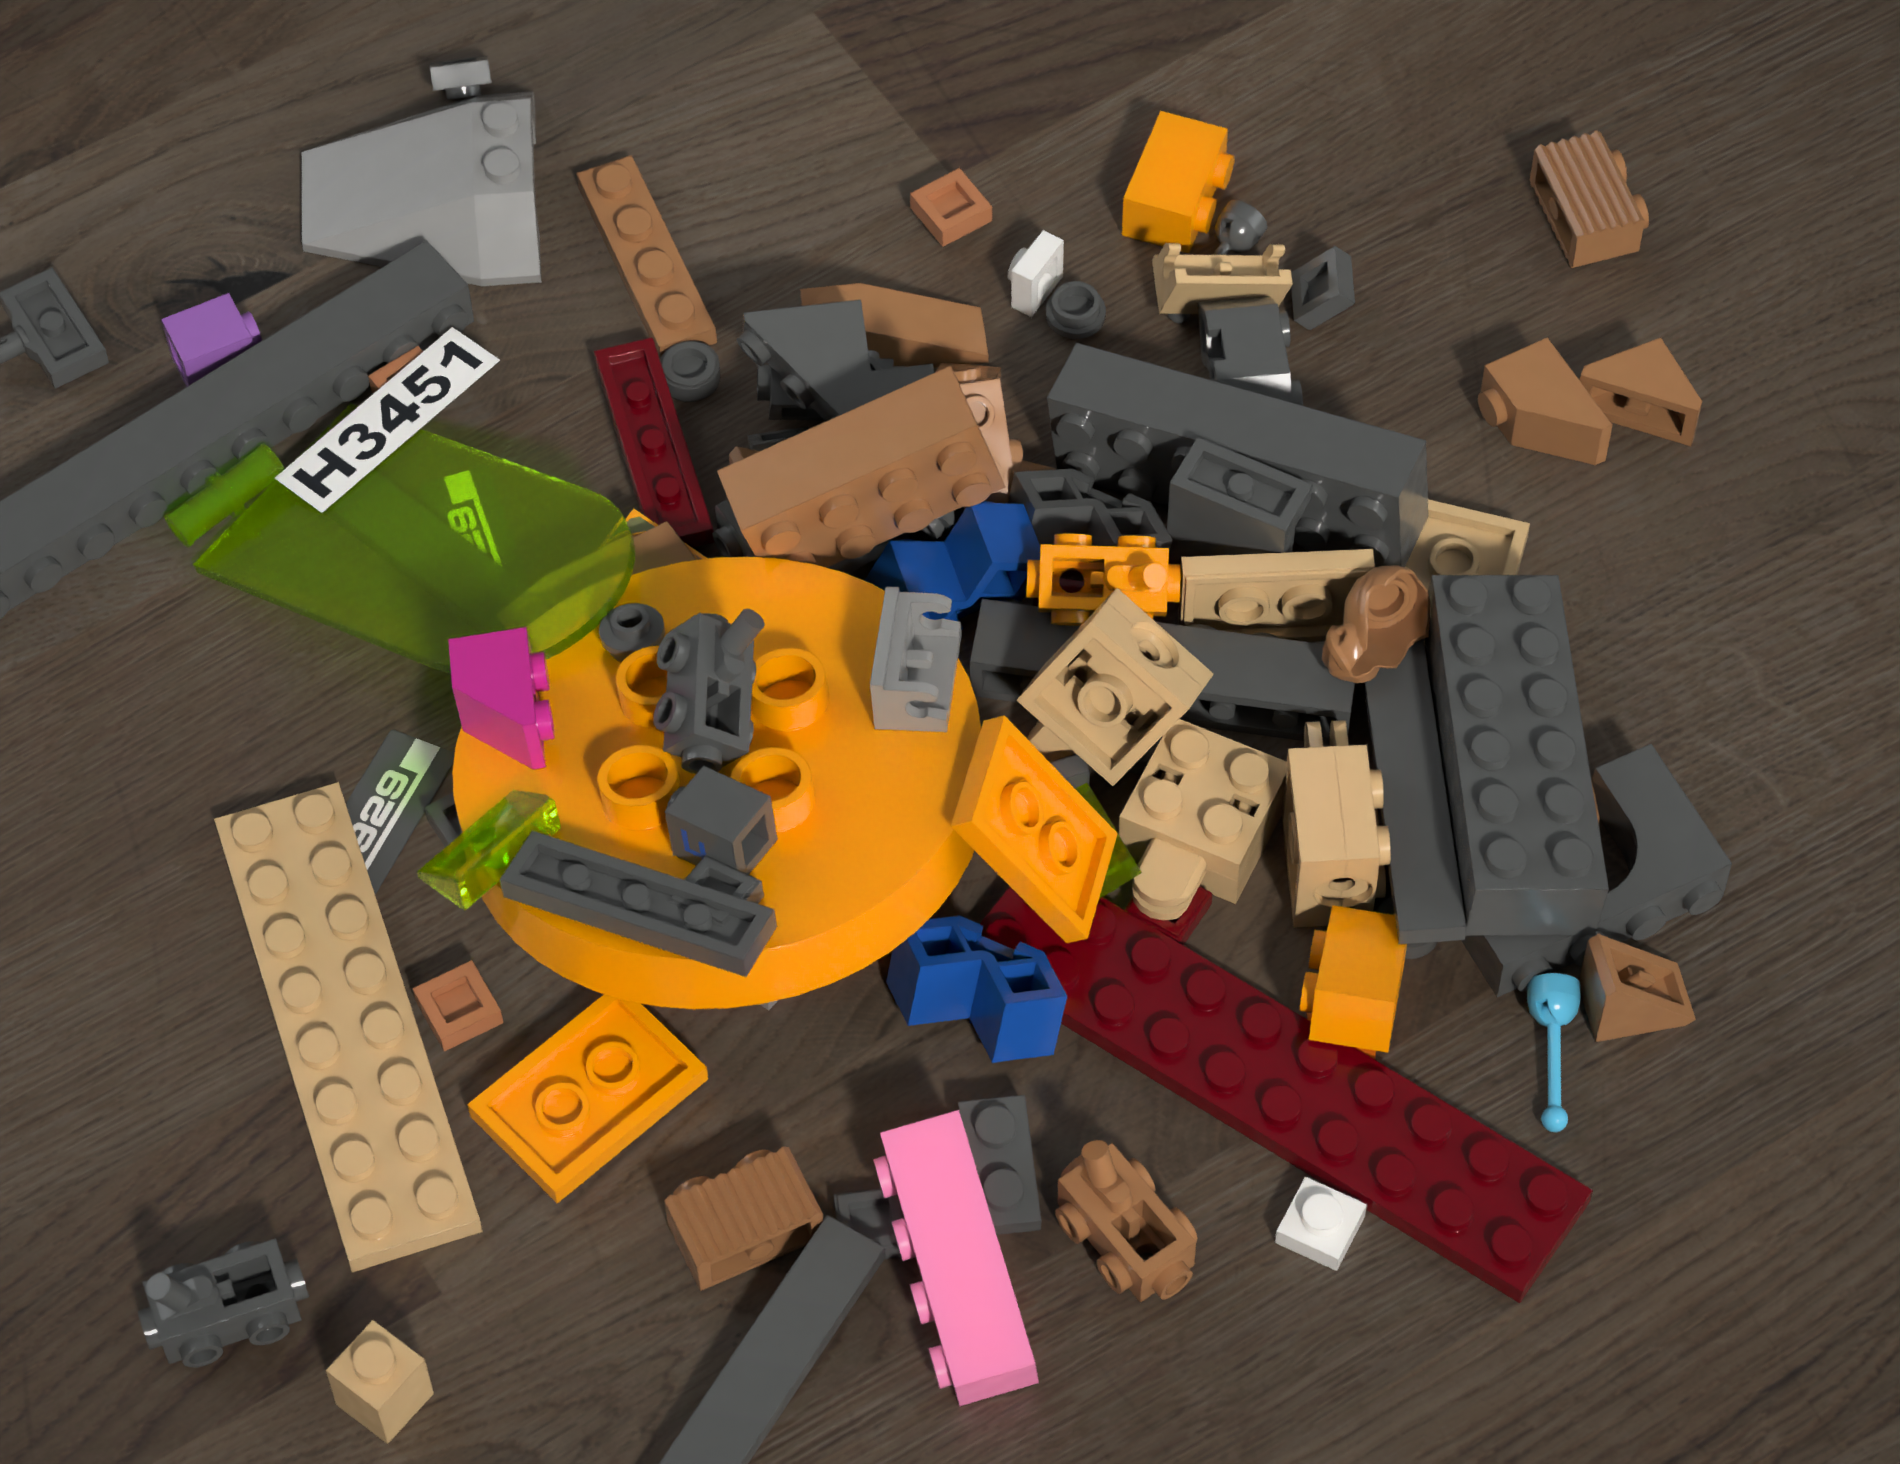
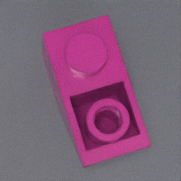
(498, 693)

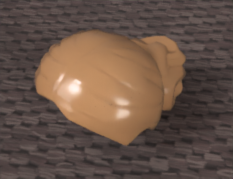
(1381, 622)

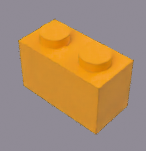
(1176, 182)
(1357, 979)

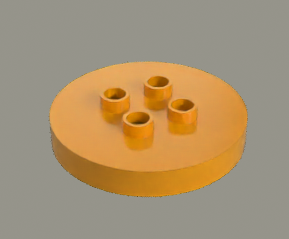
(854, 806)

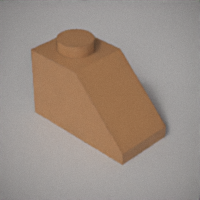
(1544, 405)

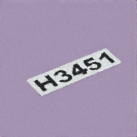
(387, 419)

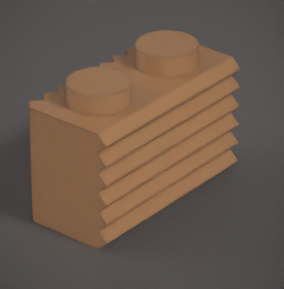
(1588, 199)
(742, 1216)

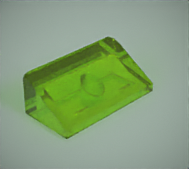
(486, 848)

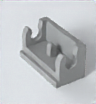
(914, 663)

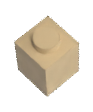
(380, 1381)

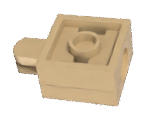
(1112, 689)
(1199, 818)
(1332, 827)

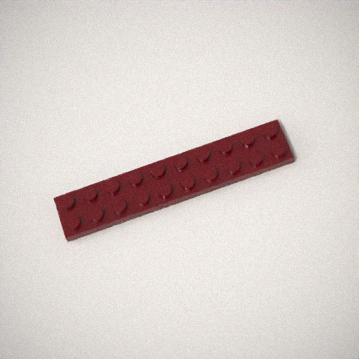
(1303, 1098)

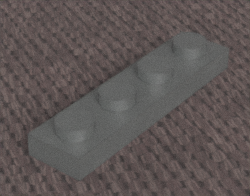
(635, 904)

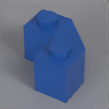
(976, 562)
(958, 974)

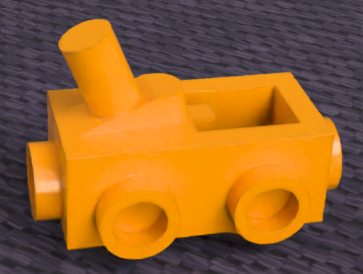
(1132, 567)

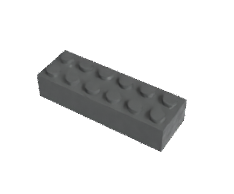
(1138, 420)
(1514, 756)

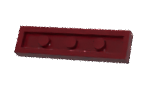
(653, 440)

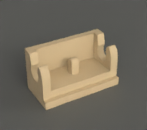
(1191, 279)

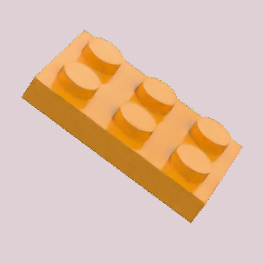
(1034, 829)
(587, 1093)

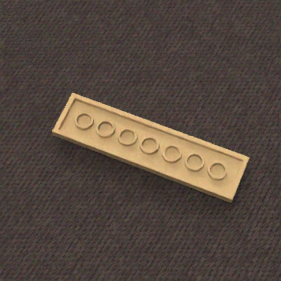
(347, 1028)

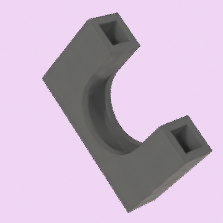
(1670, 863)

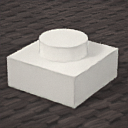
(1036, 273)
(1320, 1223)

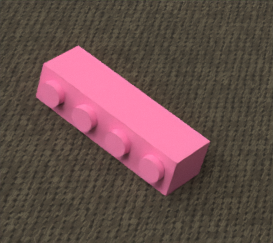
(958, 1258)

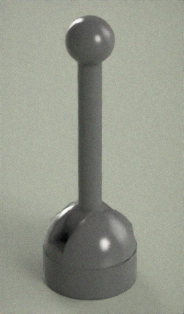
(1236, 229)

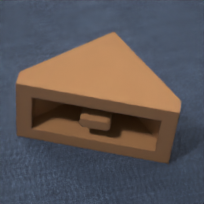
(1645, 392)
(1631, 990)

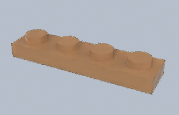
(645, 255)

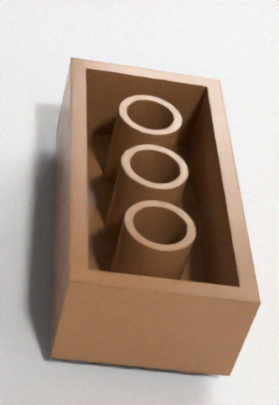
(864, 475)

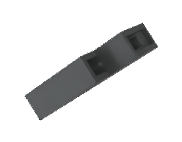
(827, 363)

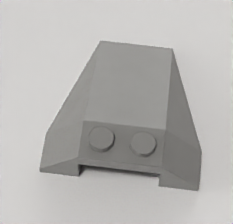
(437, 177)

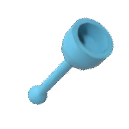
(1553, 1002)

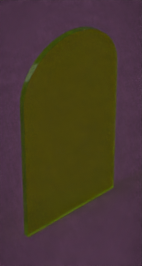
(435, 552)

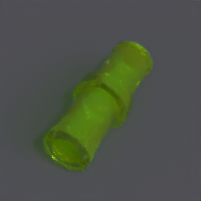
(224, 495)

